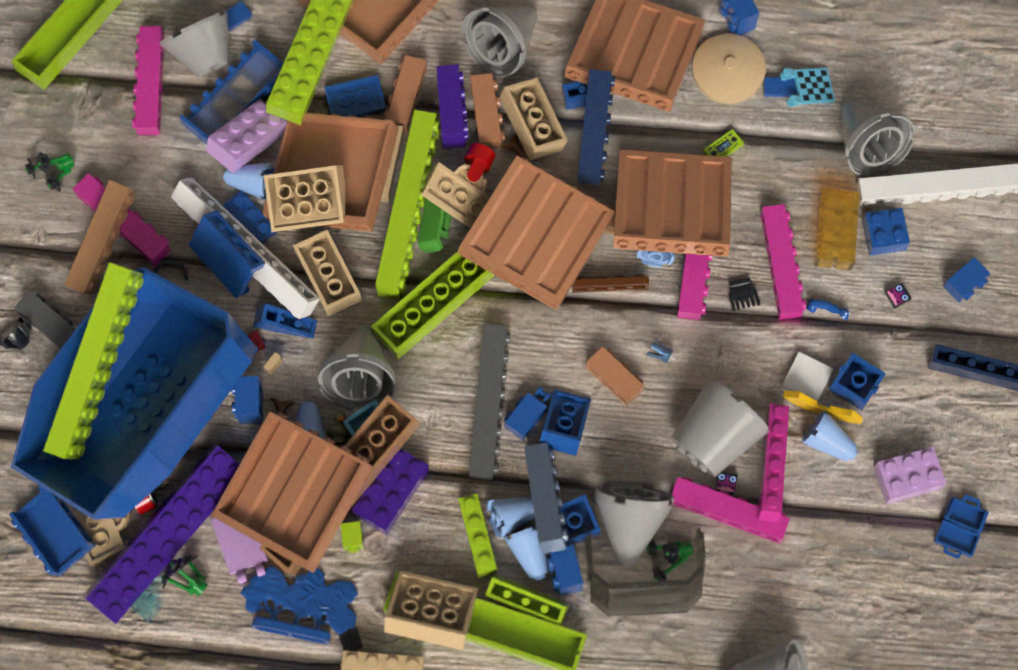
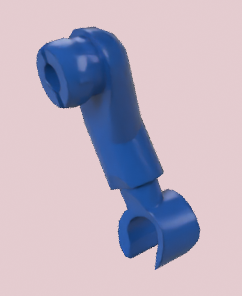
(824, 304)

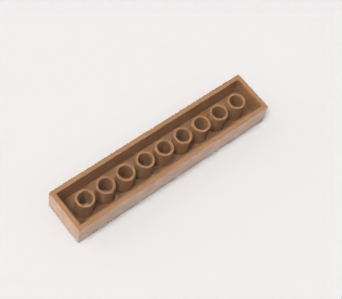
(378, 442)

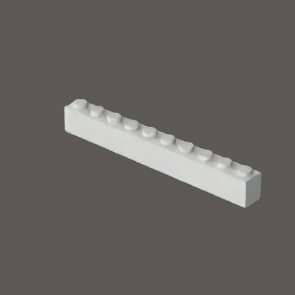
(938, 185)
(274, 275)

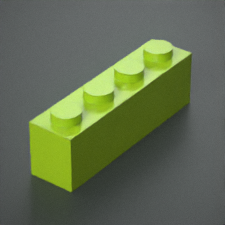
(477, 536)
(527, 599)

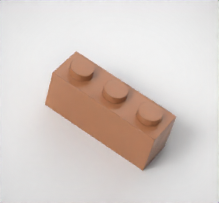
(615, 375)

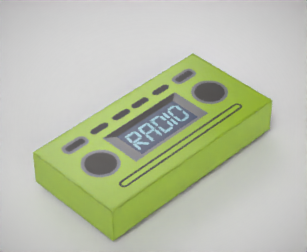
(724, 145)

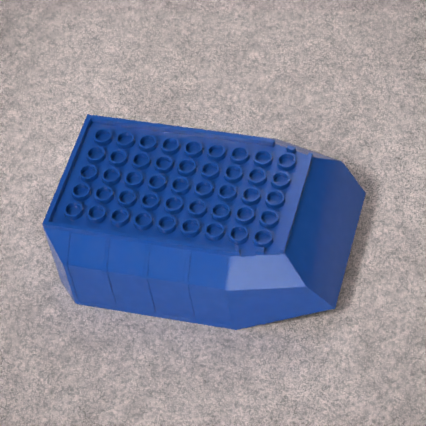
(161, 393)

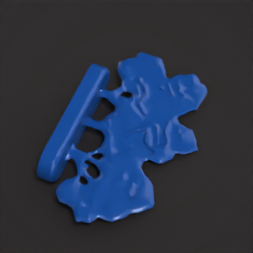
(306, 599)

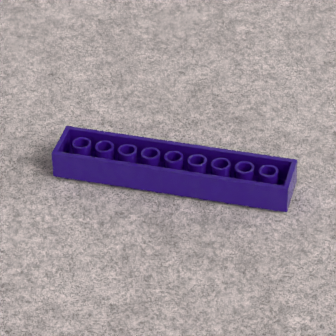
(162, 535)

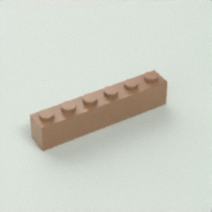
(100, 238)

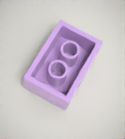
(909, 475)

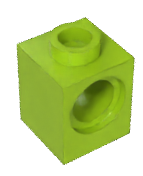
(352, 536)

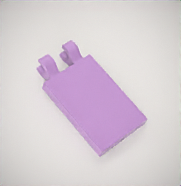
(239, 551)

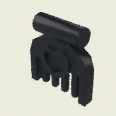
(740, 292)

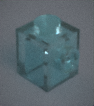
(146, 606)

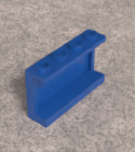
(225, 253)
(52, 532)

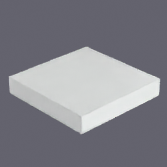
(807, 376)

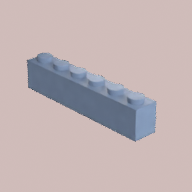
(545, 499)

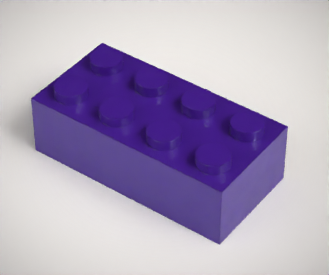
(452, 106)
(391, 491)

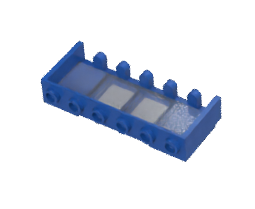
(240, 89)

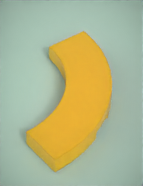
(810, 404)

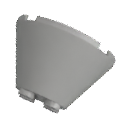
(201, 44)

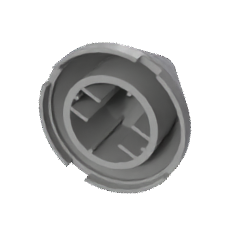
(499, 37)
(874, 137)
(357, 372)
(631, 517)
(782, 656)

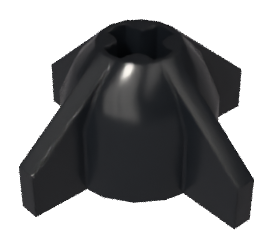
(16, 336)

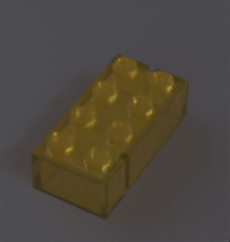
(836, 229)

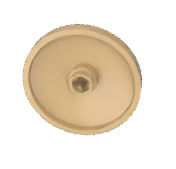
(728, 68)

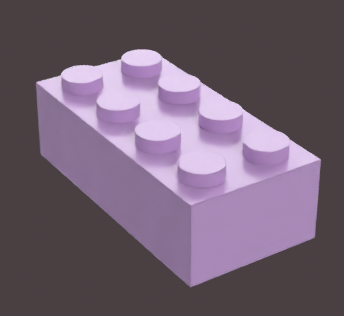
(245, 136)

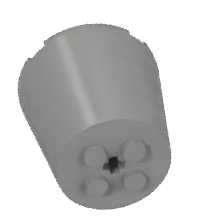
(717, 429)

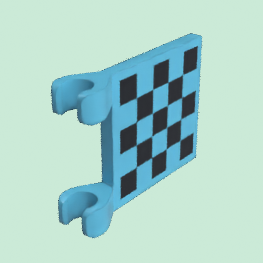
(811, 84)

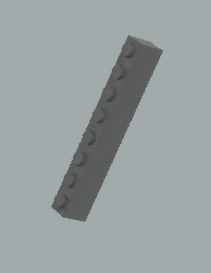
(488, 402)

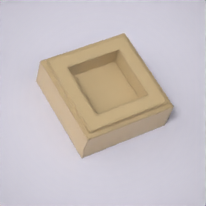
(273, 364)

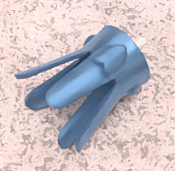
(665, 352)

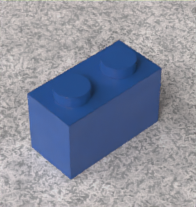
(966, 280)

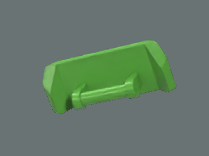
(434, 226)

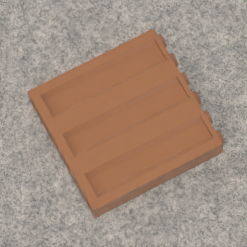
(641, 45)
(673, 203)
(536, 232)
(292, 490)

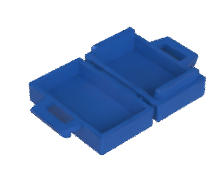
(961, 527)

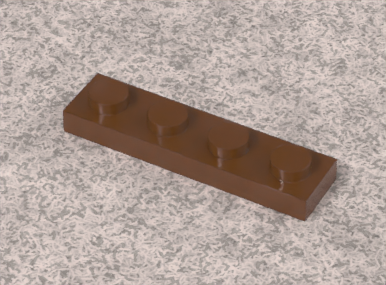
(604, 284)

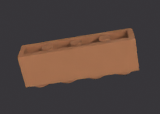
(406, 91)
(486, 111)

